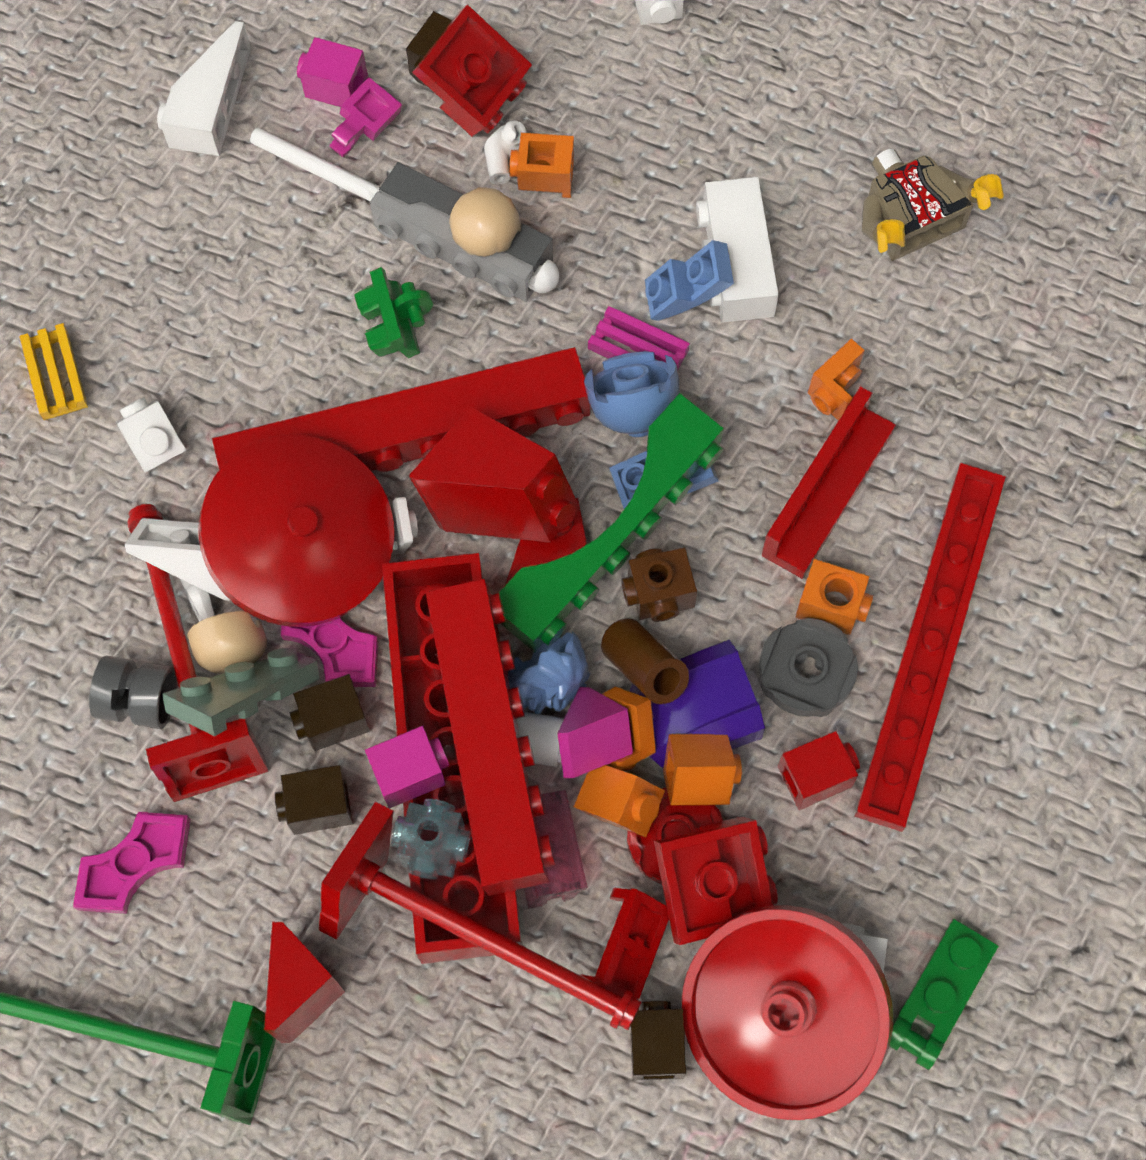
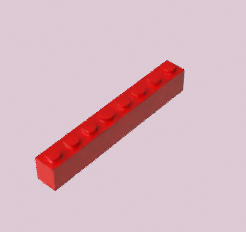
(412, 421)

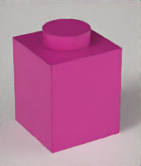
(331, 71)
(407, 766)

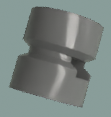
(125, 691)

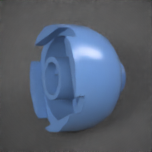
(632, 391)

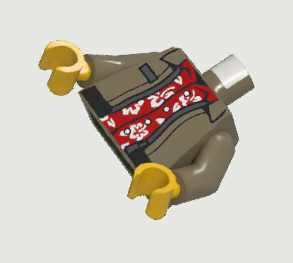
(920, 202)

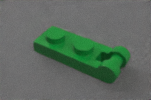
(942, 992)

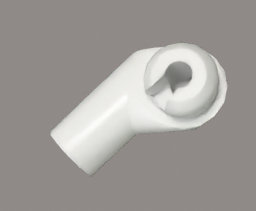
(499, 149)

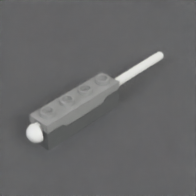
(419, 213)

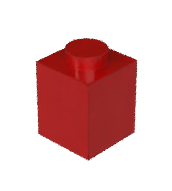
(819, 769)

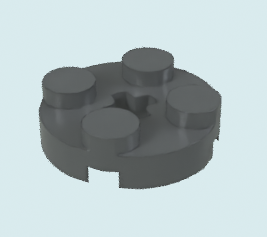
(815, 694)

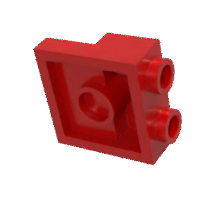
(473, 72)
(714, 876)

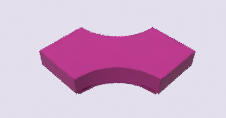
(340, 650)
(112, 878)

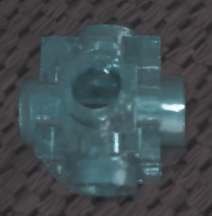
(432, 857)

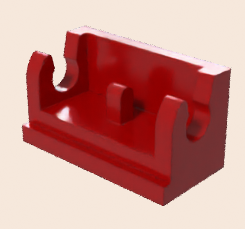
(631, 943)

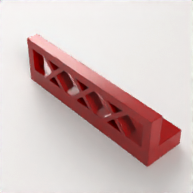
(827, 486)

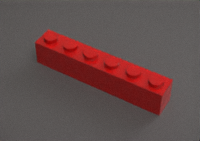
(487, 738)

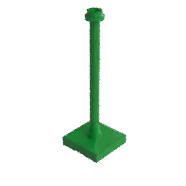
(236, 1065)

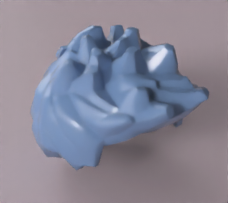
(551, 674)

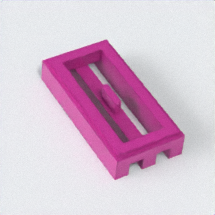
(640, 329)

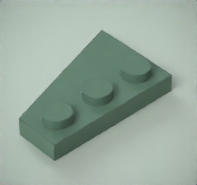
(212, 700)

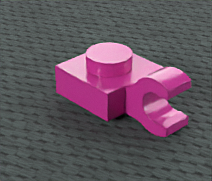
(366, 112)

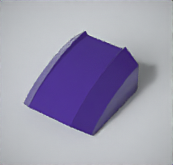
(713, 703)

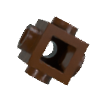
(659, 584)

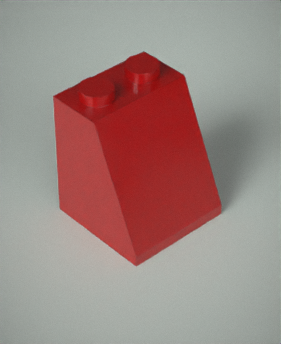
(494, 483)

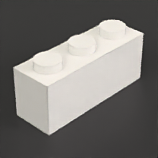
(736, 216)

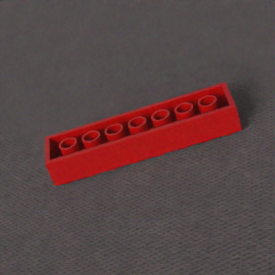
(422, 702)

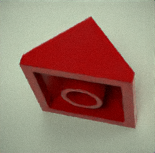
(296, 988)

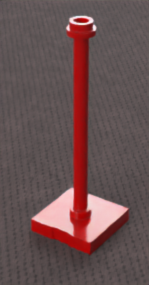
(200, 759)
(360, 872)

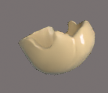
(484, 222)
(227, 640)

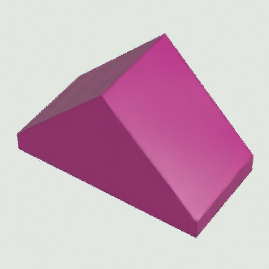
(593, 733)

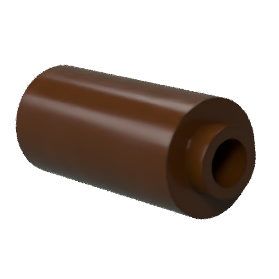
(645, 661)

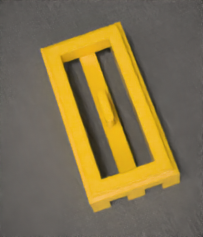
(44, 340)

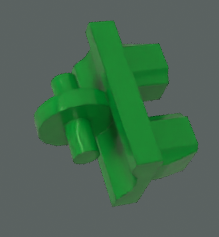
(401, 310)

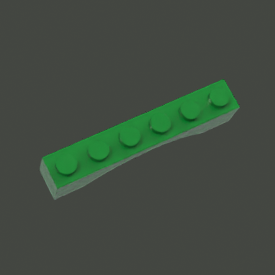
(547, 593)

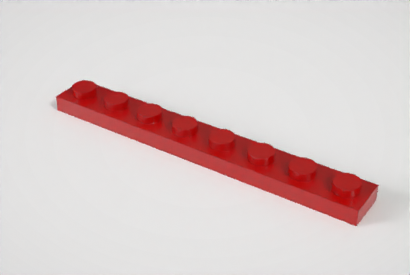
(930, 648)

